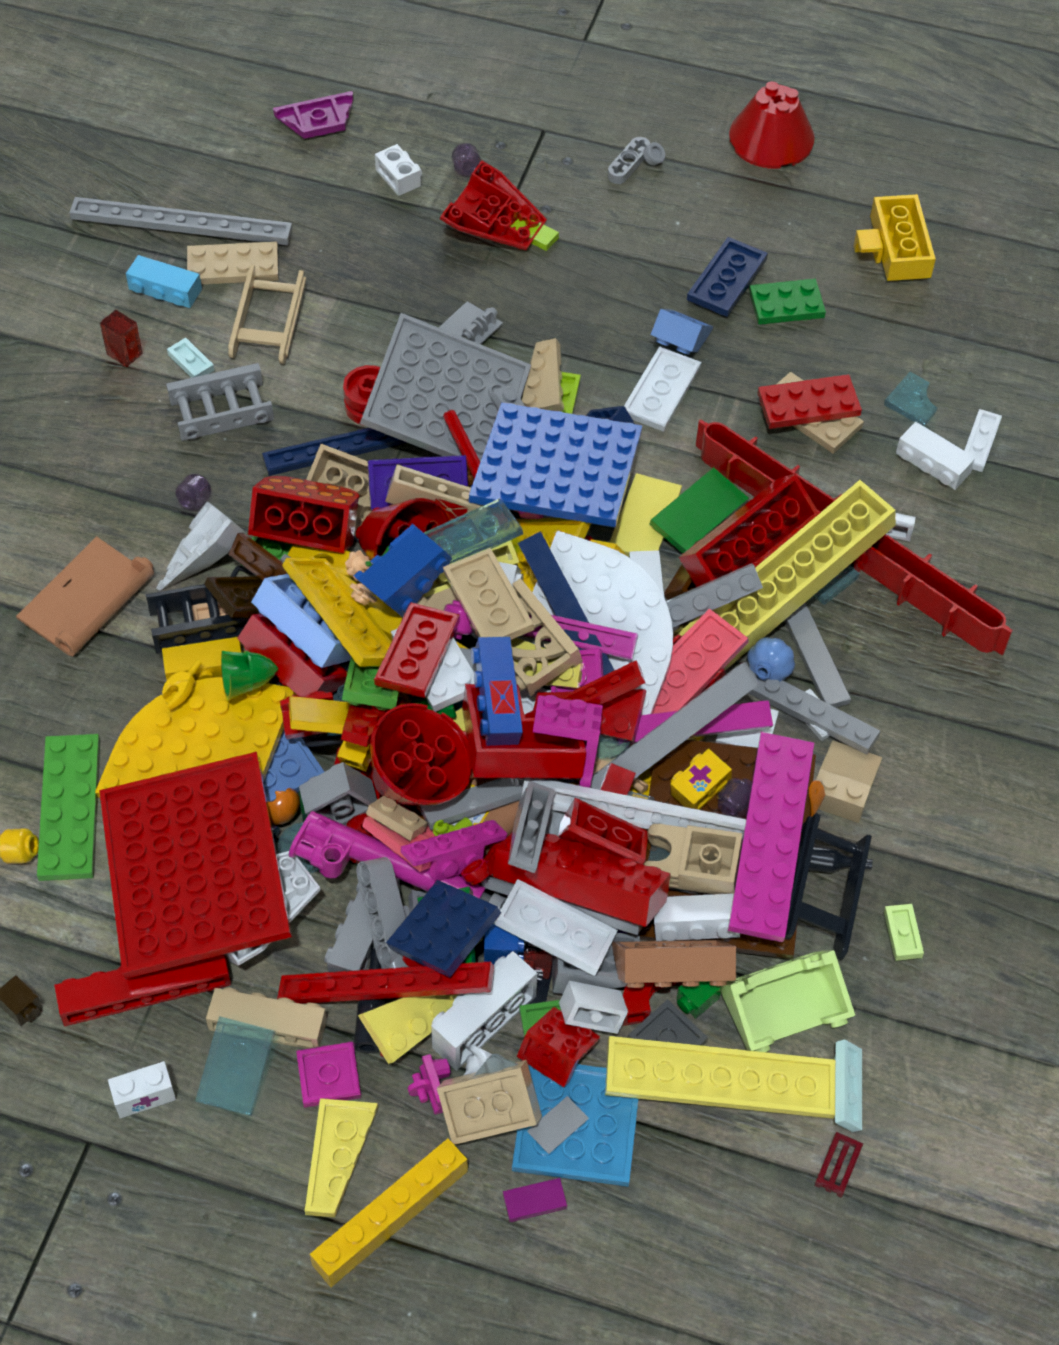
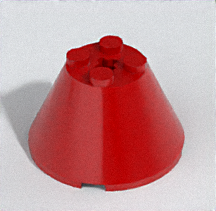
(772, 128)
(389, 522)
(419, 756)

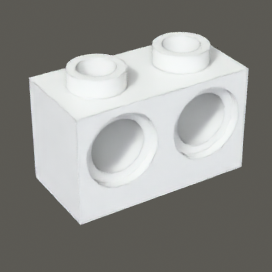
(398, 169)

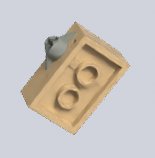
(490, 1100)

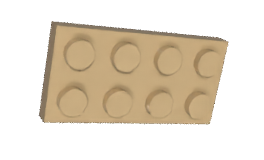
(232, 261)
(830, 433)
(488, 596)

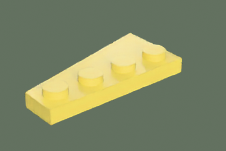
(337, 1146)

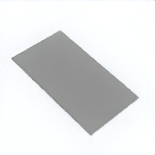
(558, 1124)

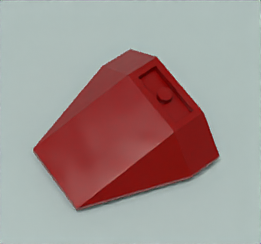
(491, 207)

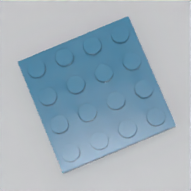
(598, 1148)

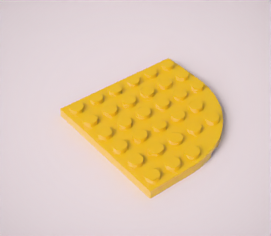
(197, 732)

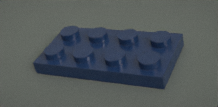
(727, 276)

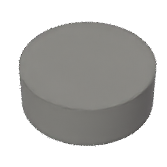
(654, 153)

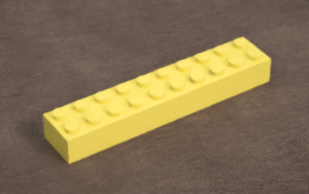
(808, 562)

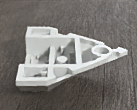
(207, 542)

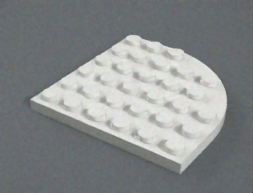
(617, 596)

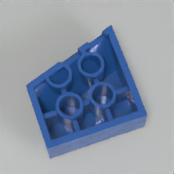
(405, 570)

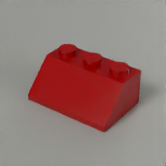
(603, 831)

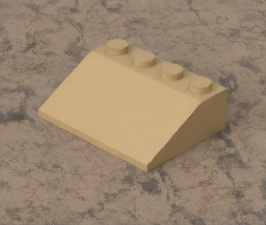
(346, 471)

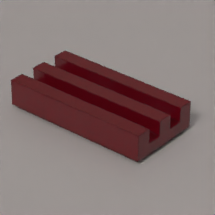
(830, 1185)

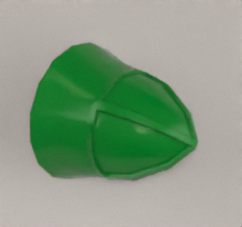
(245, 672)

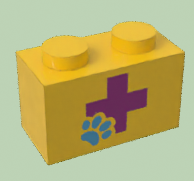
(700, 780)

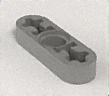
(628, 168)

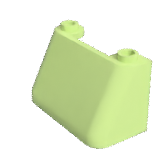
(788, 999)

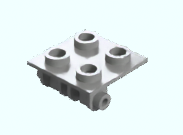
(472, 323)

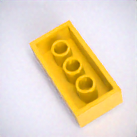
(904, 237)

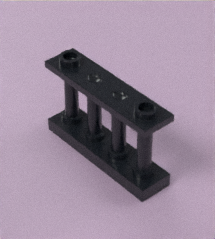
(191, 631)

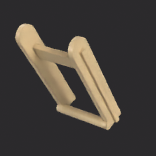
(280, 339)

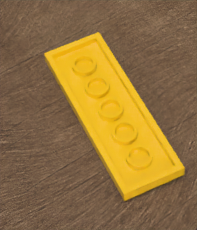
(340, 611)

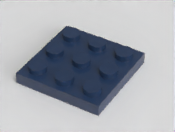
(443, 928)

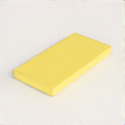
(643, 502)

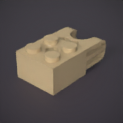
(698, 857)

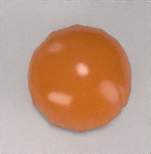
(284, 806)

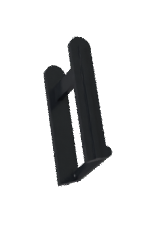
(842, 925)

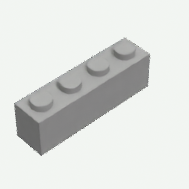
(353, 938)

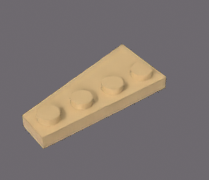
(544, 377)

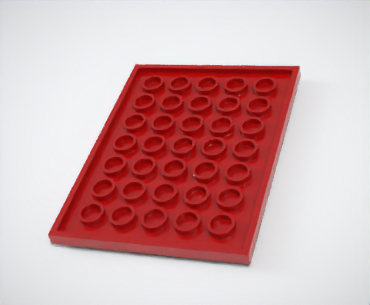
(193, 865)

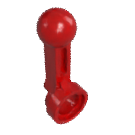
(480, 868)

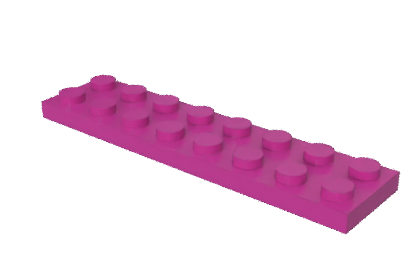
(771, 837)

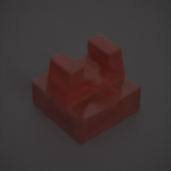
(539, 959)

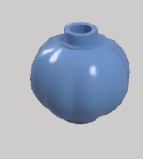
(771, 659)

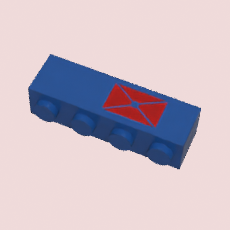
(497, 691)

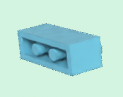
(163, 281)

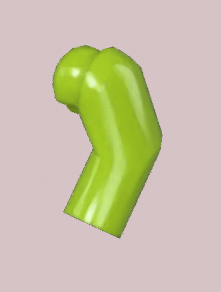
(442, 828)

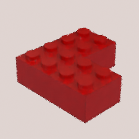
(534, 756)

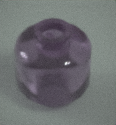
(465, 158)
(193, 491)
(735, 797)

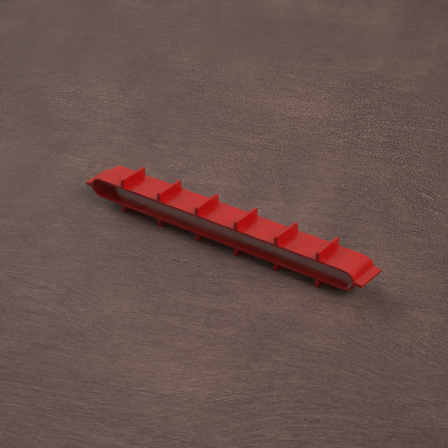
(884, 561)

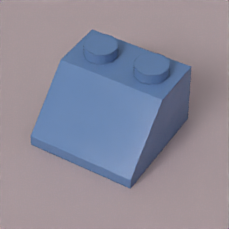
(680, 330)

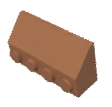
(674, 962)

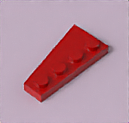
(619, 716)
(361, 722)

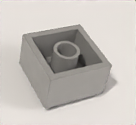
(338, 793)

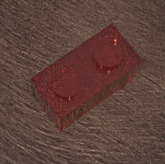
(121, 338)

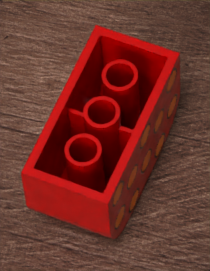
(304, 513)

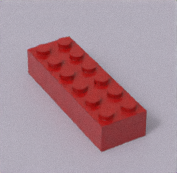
(751, 531)
(590, 879)

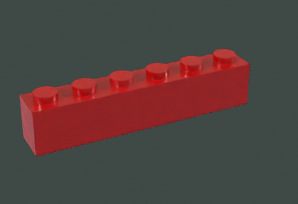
(112, 994)

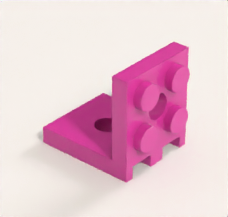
(571, 720)

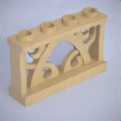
(559, 645)

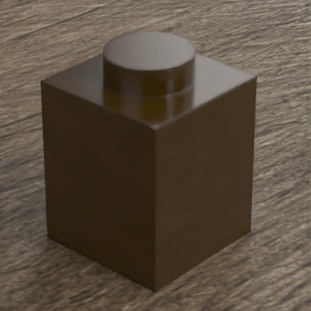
(19, 1001)

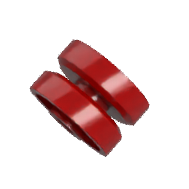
(357, 390)

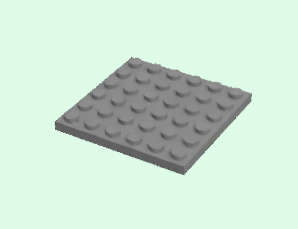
(438, 372)

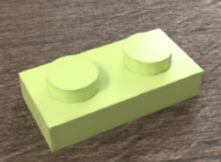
(903, 932)

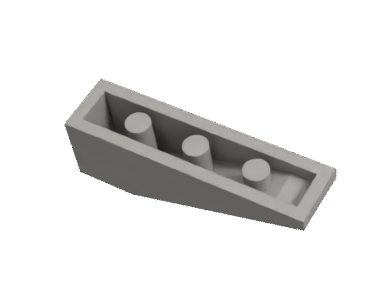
(530, 826)

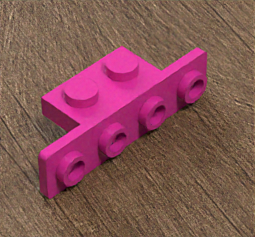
(453, 850)

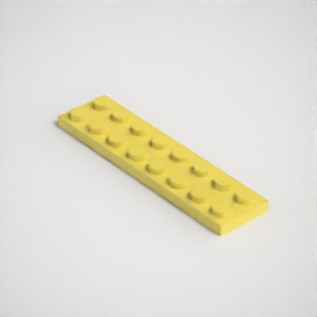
(720, 1077)

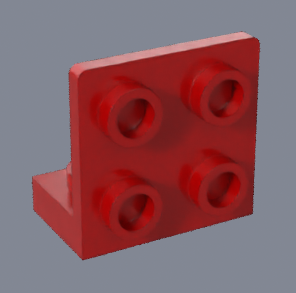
(556, 1046)

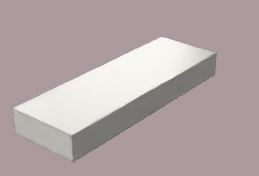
(982, 437)

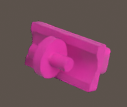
(431, 1073)

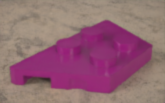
(317, 115)

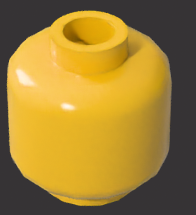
(18, 845)

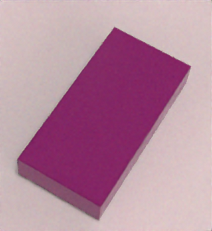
(534, 1200)

